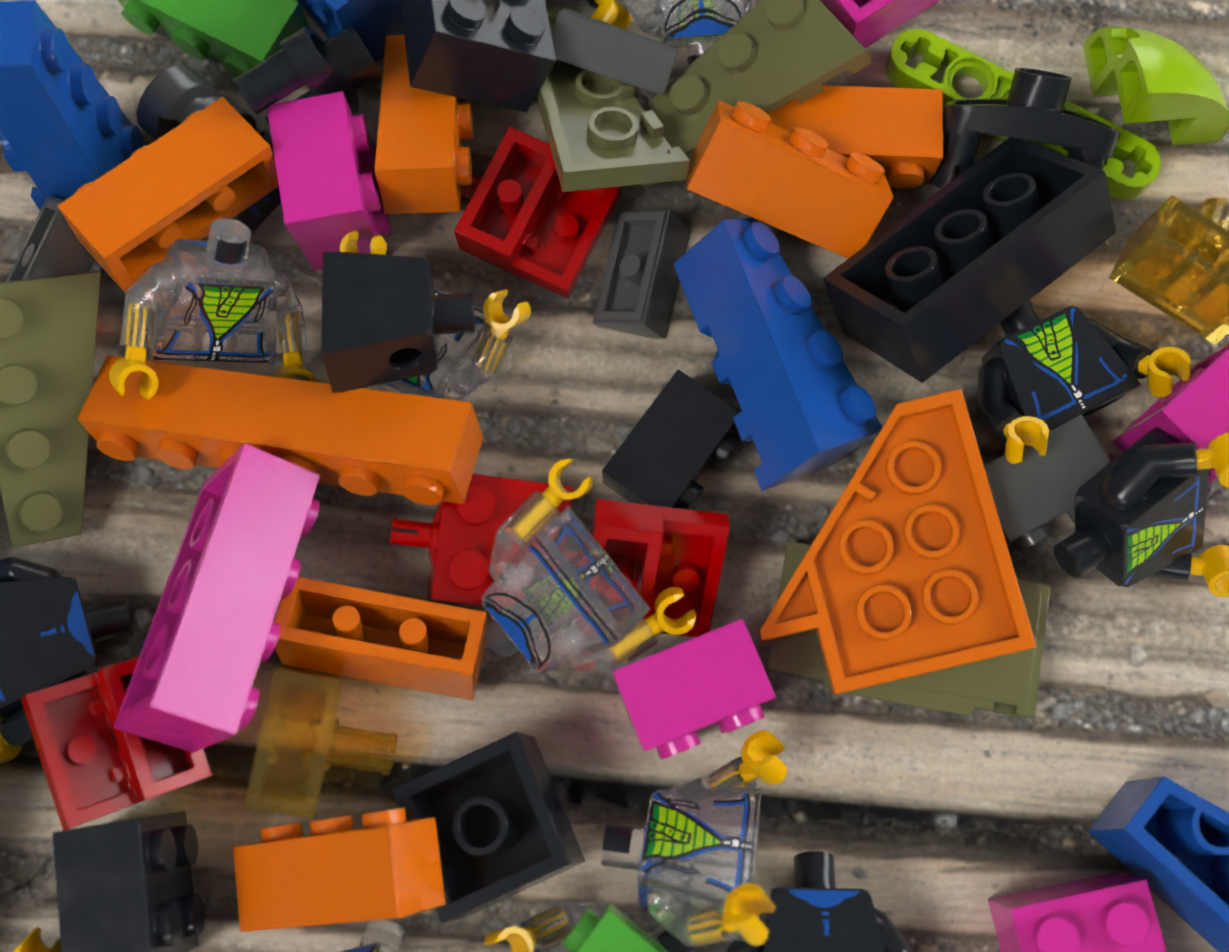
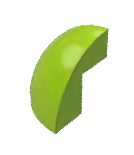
(1157, 83)

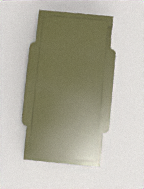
(995, 684)

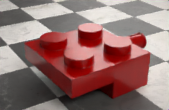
(527, 222)
(464, 536)
(665, 550)
(89, 761)

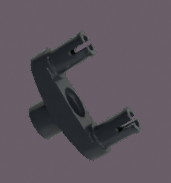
(307, 59)
(1031, 114)

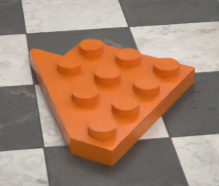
(909, 559)

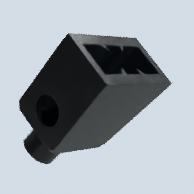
(384, 318)

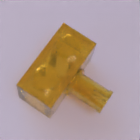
(1182, 265)
(303, 739)

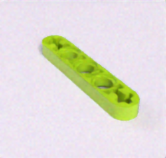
(996, 84)

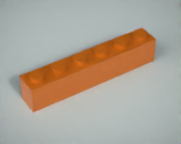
(349, 438)

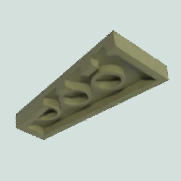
(764, 60)
(602, 131)
(44, 382)

